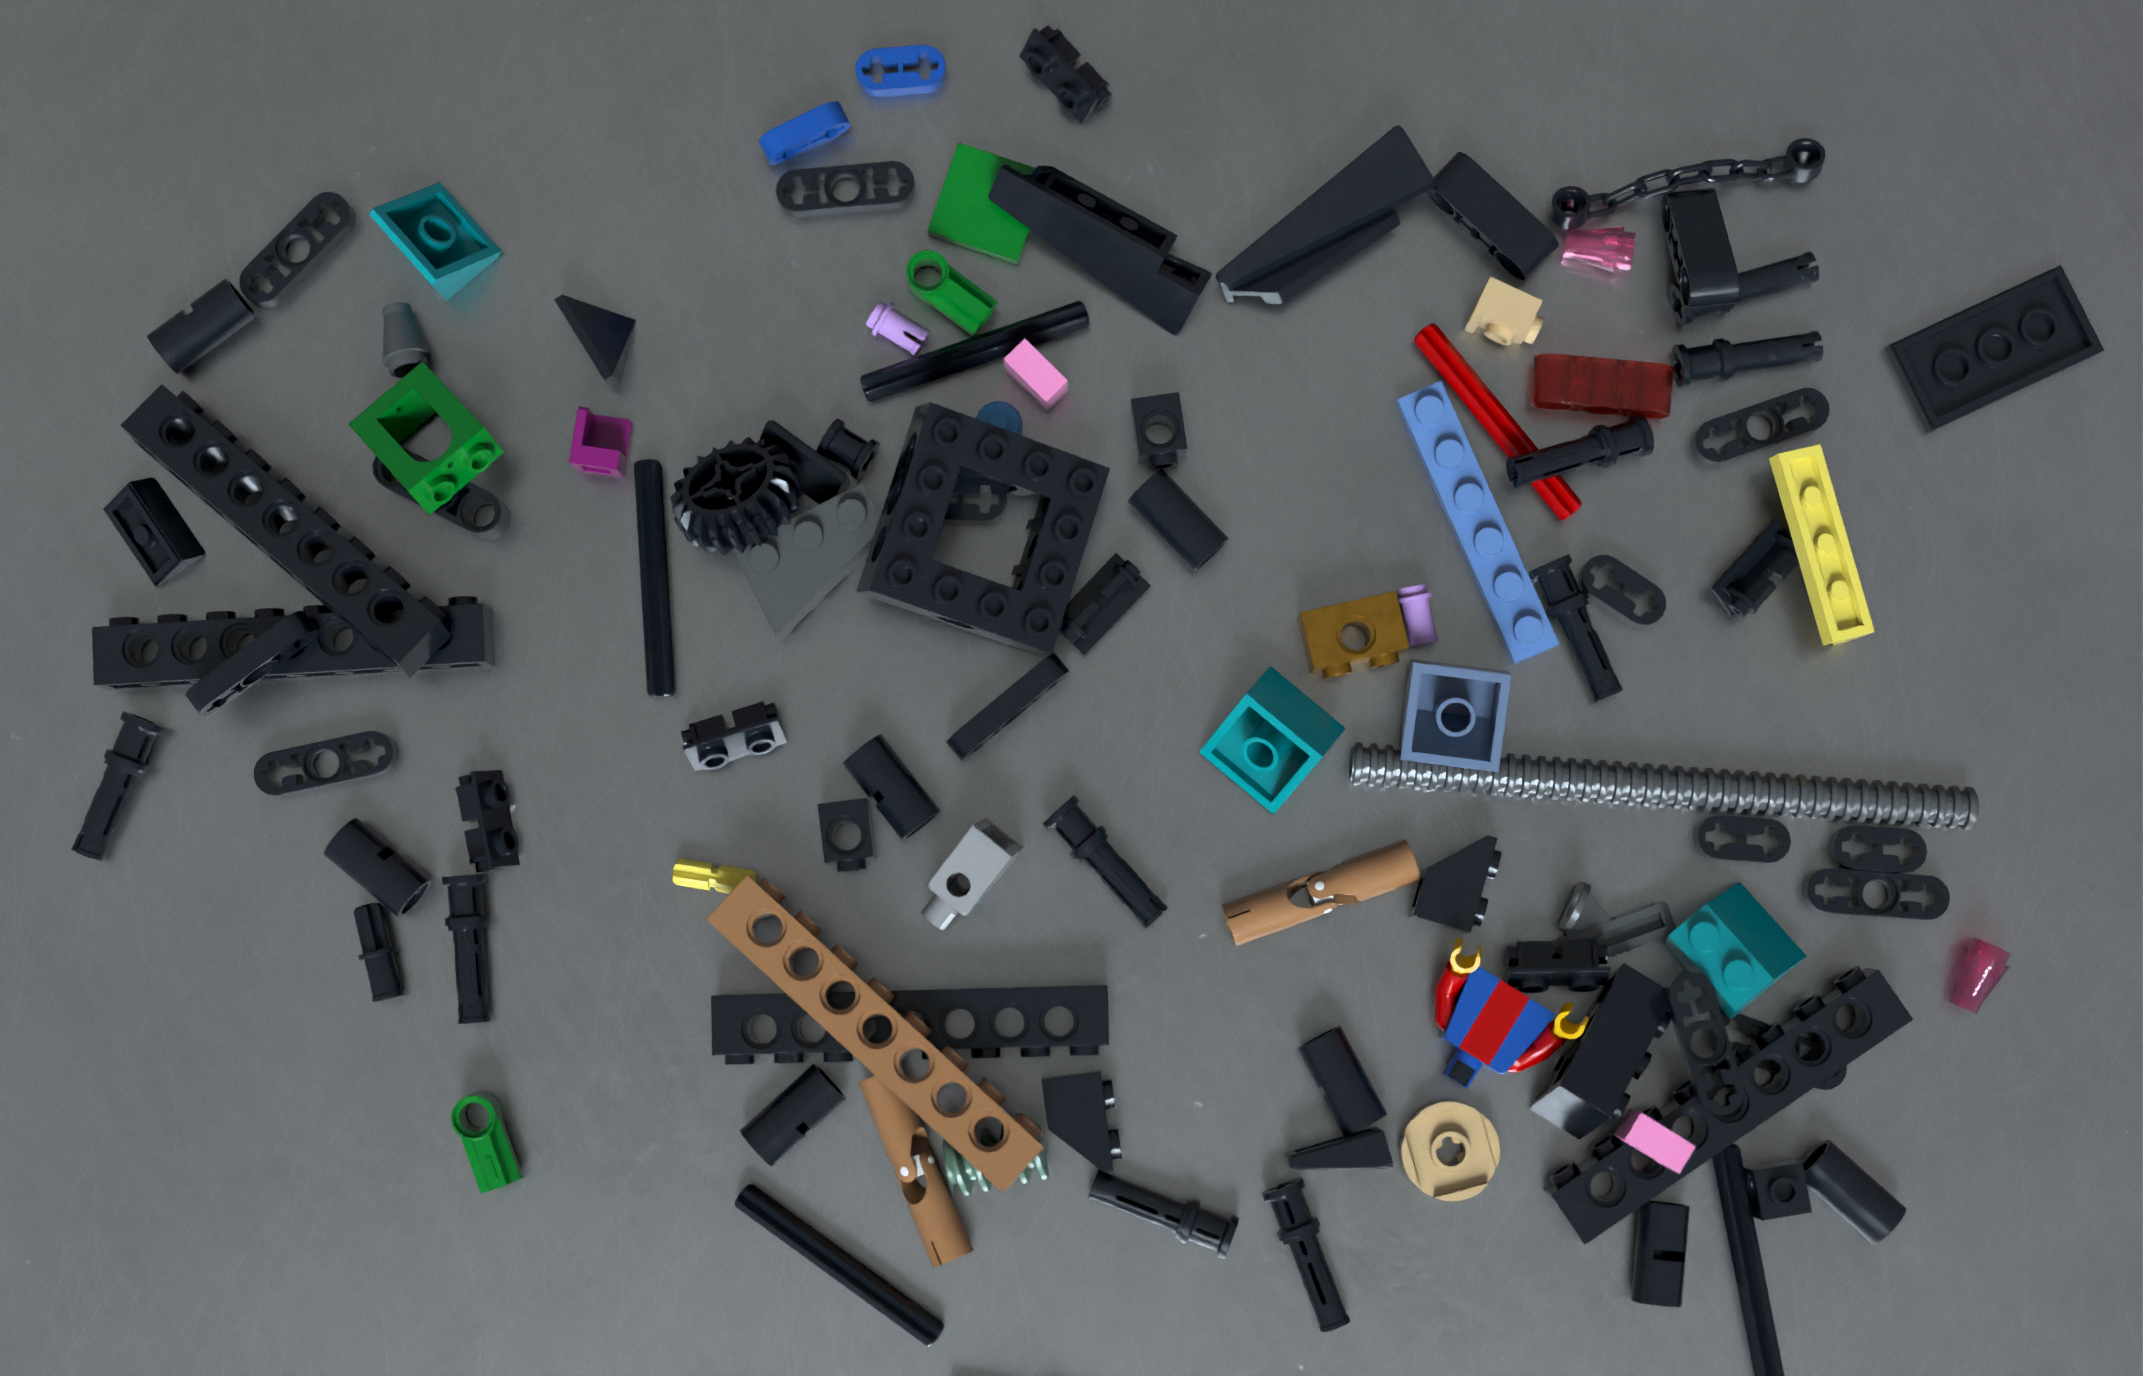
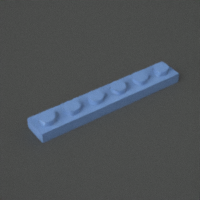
(1477, 522)

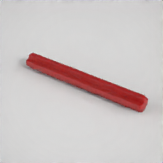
(1492, 414)

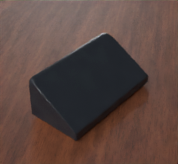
(818, 476)
(153, 530)

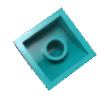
(1272, 740)
(1735, 948)

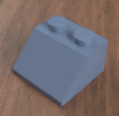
(1454, 715)

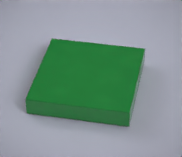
(966, 213)

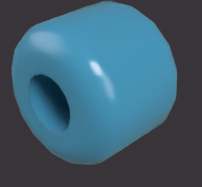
(1002, 415)

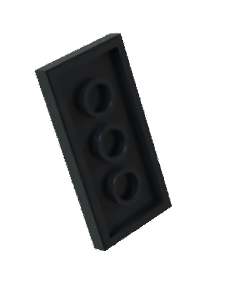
(1994, 349)

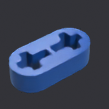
(901, 59)
(804, 133)

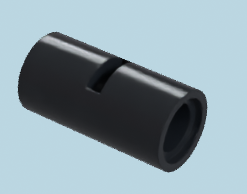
(192, 335)
(1178, 520)
(892, 786)
(377, 867)
(1343, 1079)
(792, 1114)
(1852, 1192)
(1660, 1254)

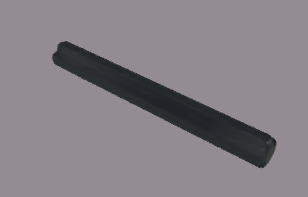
(973, 351)
(654, 578)
(1747, 1262)
(839, 1265)

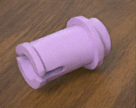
(895, 325)
(1417, 614)

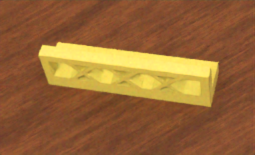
(1821, 545)

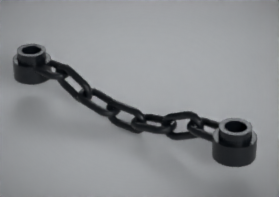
(1577, 200)

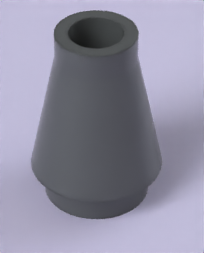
(402, 340)

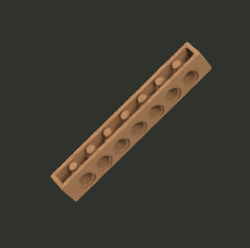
(738, 922)

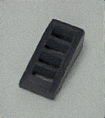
(1356, 1151)

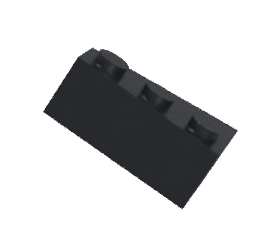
(1606, 1055)

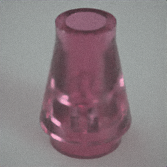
(1602, 248)
(1978, 973)

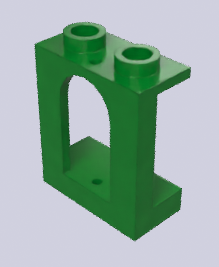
(403, 411)

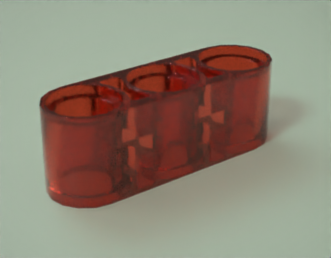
(1601, 386)

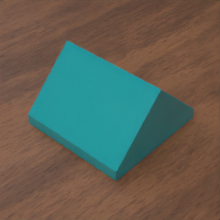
(437, 237)

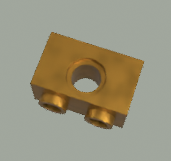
(1376, 615)

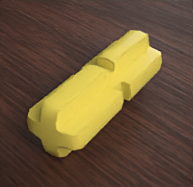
(704, 875)

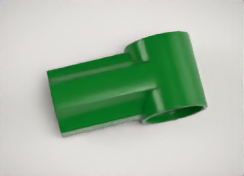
(953, 294)
(487, 1147)

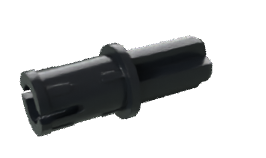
(378, 952)

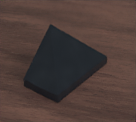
(602, 334)

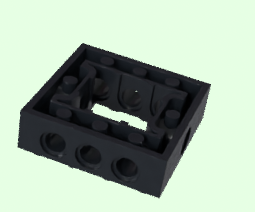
(900, 561)

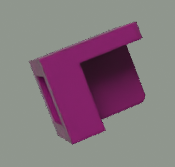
(600, 443)

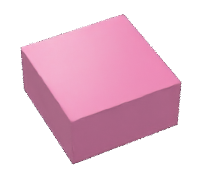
(1036, 375)
(1654, 1140)

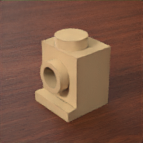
(1506, 314)

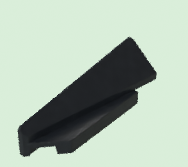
(1331, 223)
(1104, 240)

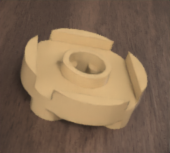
(1433, 1174)

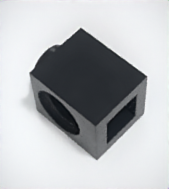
(1161, 409)
(834, 815)
(1777, 1189)

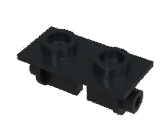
(1050, 58)
(1746, 581)
(1102, 603)
(712, 745)
(486, 798)
(1576, 968)

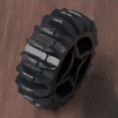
(736, 496)

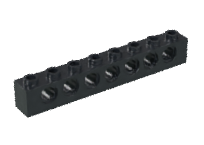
(158, 429)
(119, 646)
(734, 1016)
(1877, 1017)

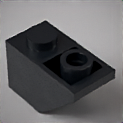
(1454, 885)
(1078, 1116)

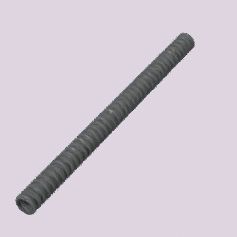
(1680, 788)

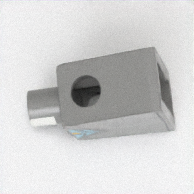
(983, 859)

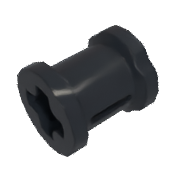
(848, 448)

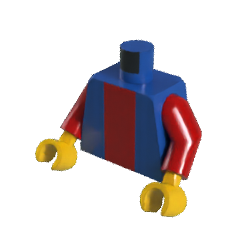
(1493, 1021)

